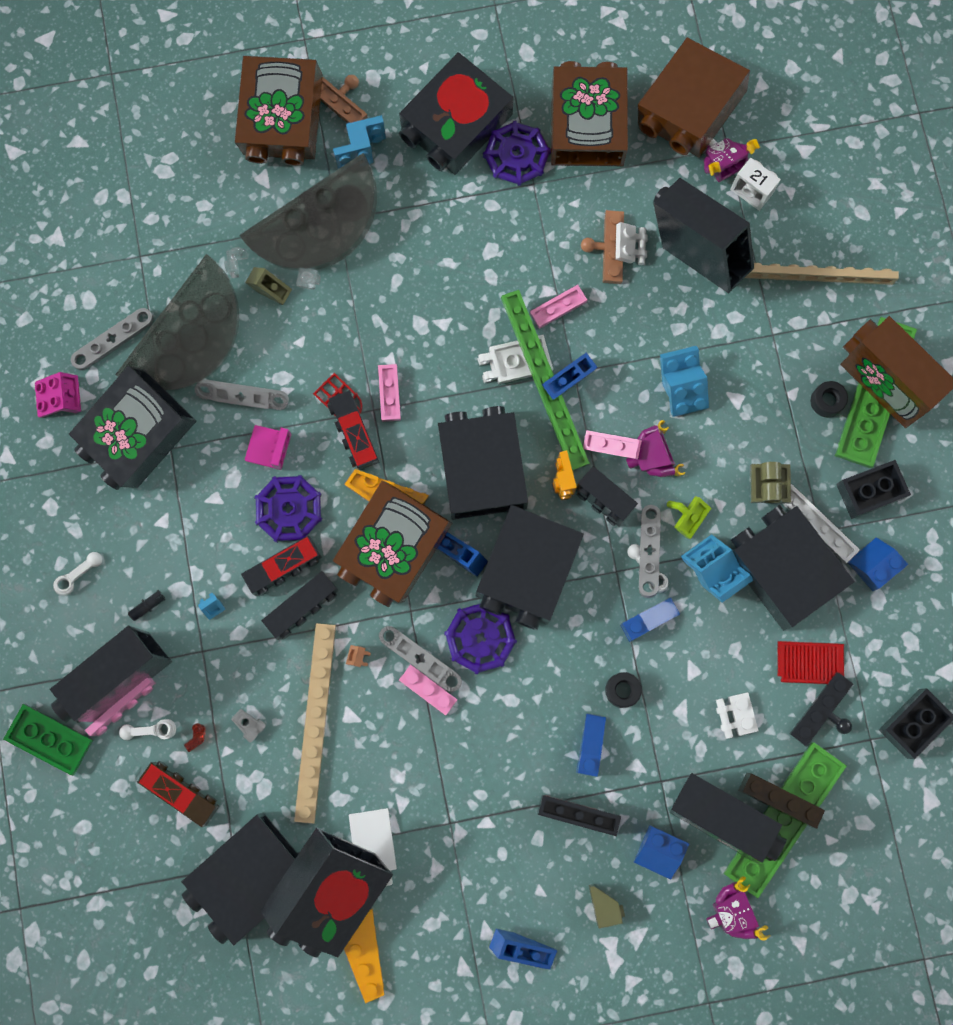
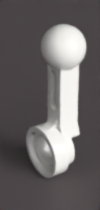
(634, 553)
(94, 559)
(128, 732)

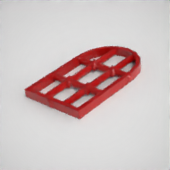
(338, 390)

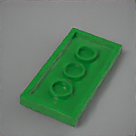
(48, 739)

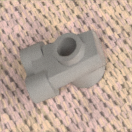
(251, 727)

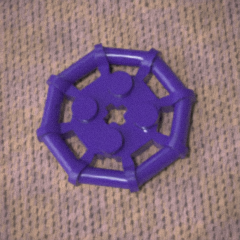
(520, 162)
(280, 500)
(483, 648)

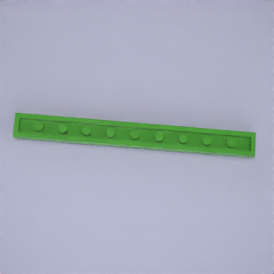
(541, 373)

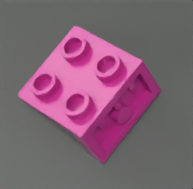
(57, 394)
(268, 447)

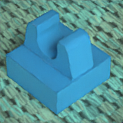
(211, 606)

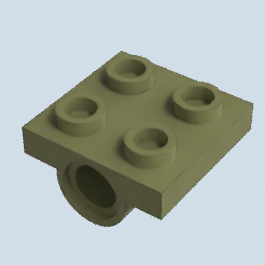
(770, 483)

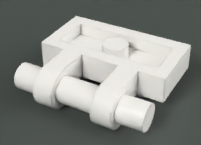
(625, 243)
(742, 713)

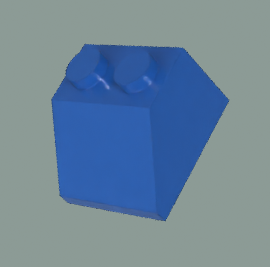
(877, 563)
(661, 852)

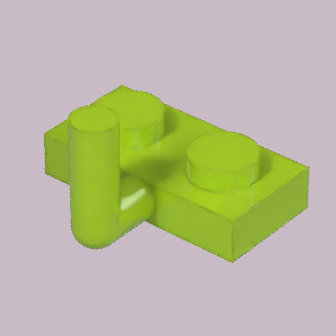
(691, 516)

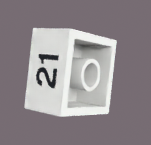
(755, 183)

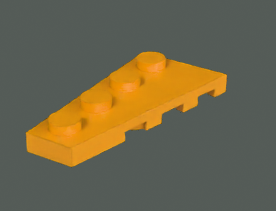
(366, 485)
(364, 959)

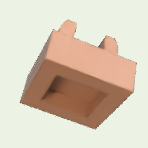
(355, 656)

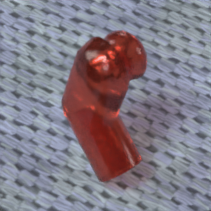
(198, 737)

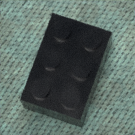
(873, 489)
(605, 497)
(917, 723)

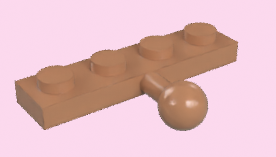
(339, 103)
(611, 268)

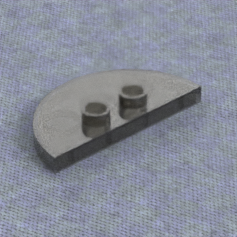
(319, 223)
(192, 331)

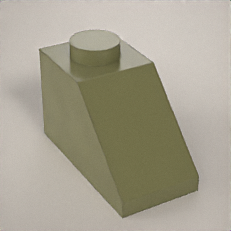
(268, 285)
(606, 908)

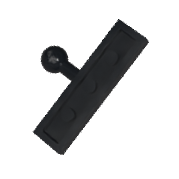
(823, 709)

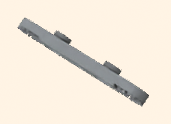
(101, 347)
(253, 397)
(649, 563)
(431, 667)

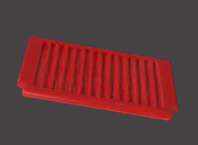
(809, 661)

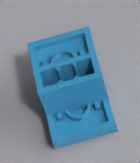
(360, 136)
(684, 381)
(717, 568)

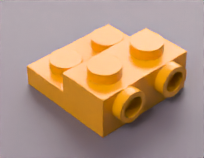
(564, 482)

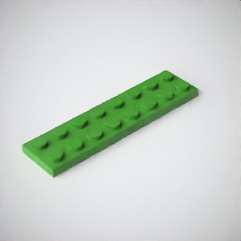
(865, 424)
(809, 780)

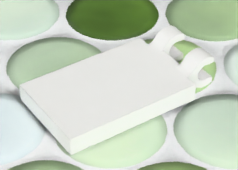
(508, 362)
(373, 832)

